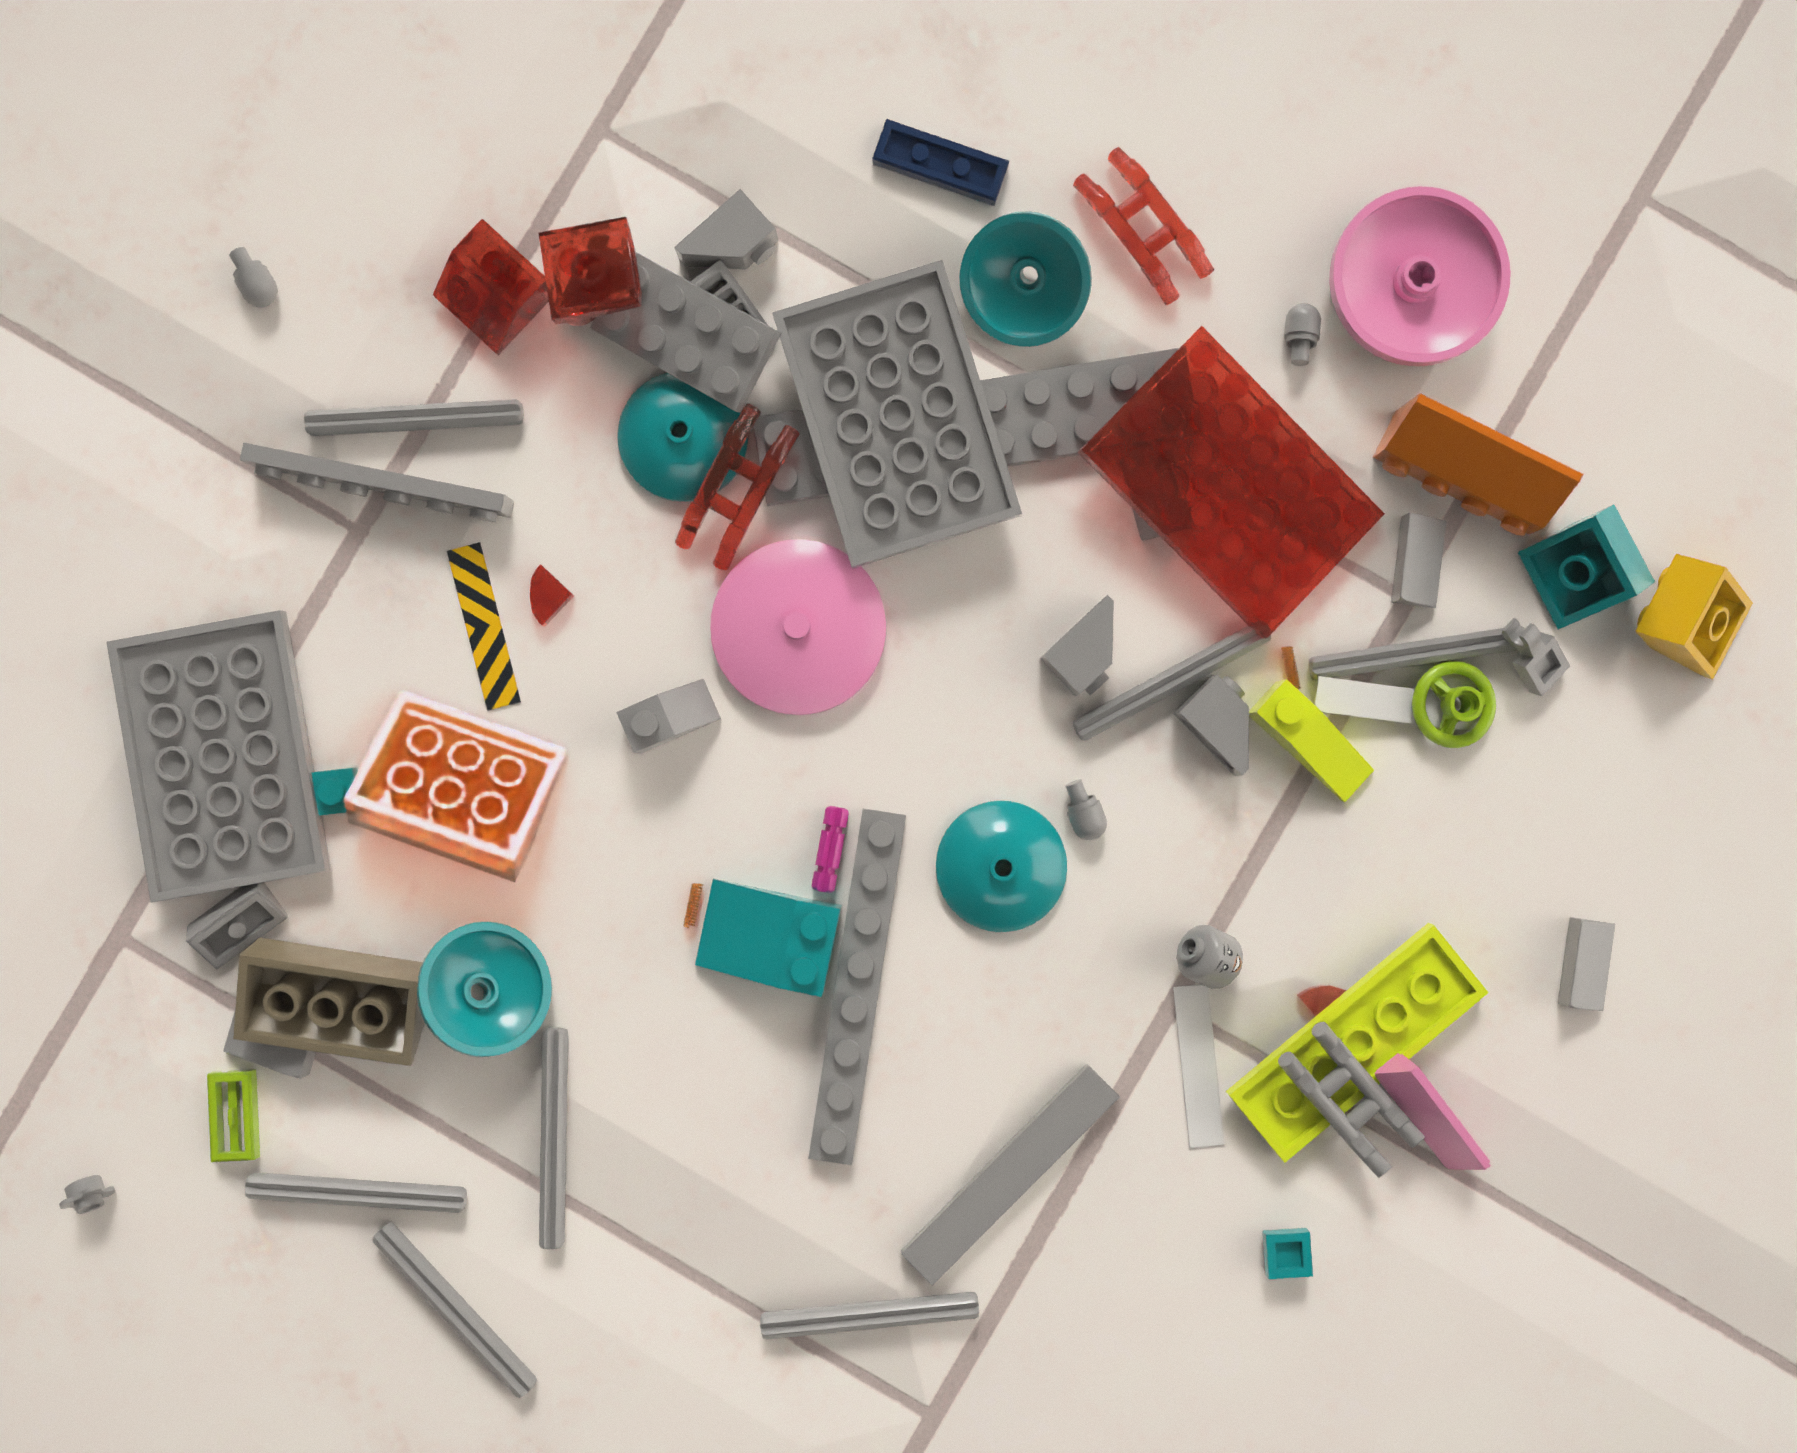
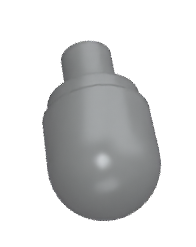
(253, 279)
(1302, 332)
(1085, 812)

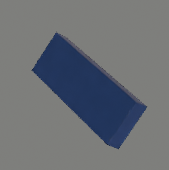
(940, 162)

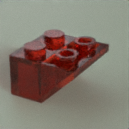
(491, 287)

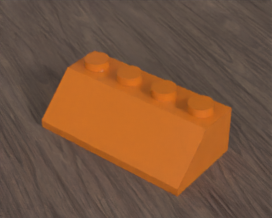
(1475, 465)

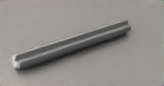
(413, 417)
(1409, 654)
(1167, 682)
(553, 1138)
(356, 1192)
(454, 1310)
(869, 1315)

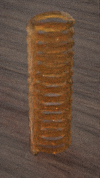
(1291, 672)
(694, 889)

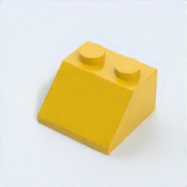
(1694, 614)

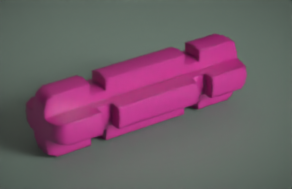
(830, 849)

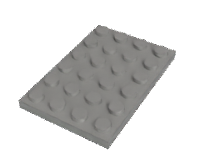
(897, 414)
(218, 755)

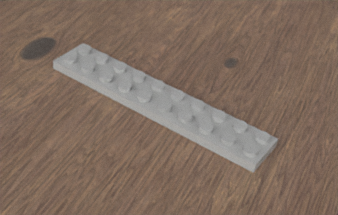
(1034, 415)

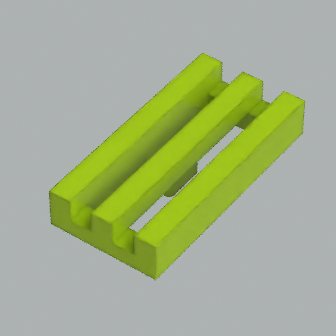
(250, 1115)

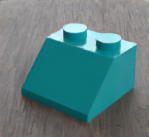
(1586, 567)

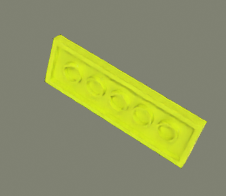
(1383, 1014)

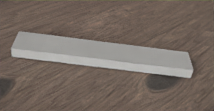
(1009, 1174)

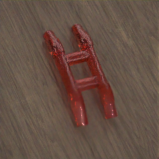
(1141, 250)
(761, 480)

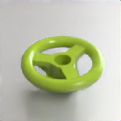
(1472, 704)

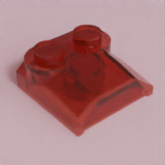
(590, 271)

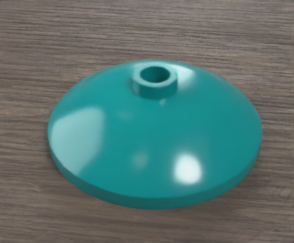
(1008, 303)
(657, 459)
(969, 858)
(513, 984)

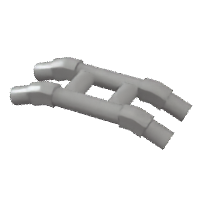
(1375, 1101)

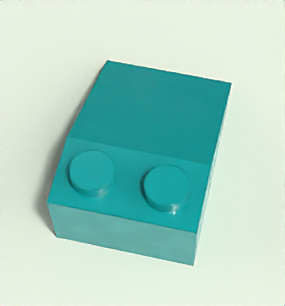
(768, 937)

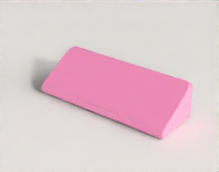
(1430, 1115)

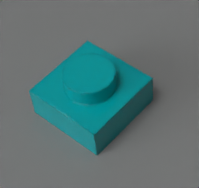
(332, 788)
(1287, 1253)

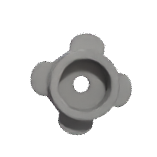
(86, 1194)

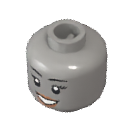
(1209, 956)

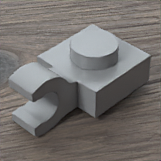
(1540, 657)

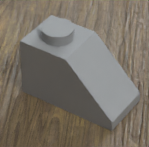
(733, 234)
(1085, 650)
(668, 716)
(1220, 721)

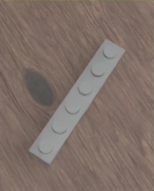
(359, 479)

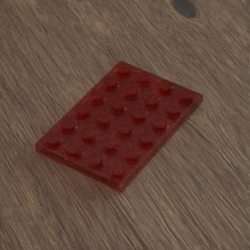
(1231, 483)

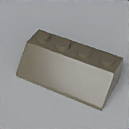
(328, 1001)

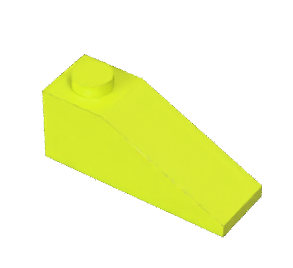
(1311, 738)

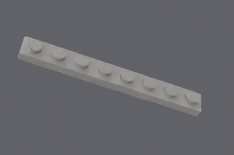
(857, 986)

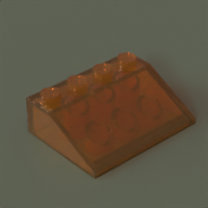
(455, 785)

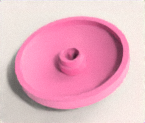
(1419, 276)
(798, 627)

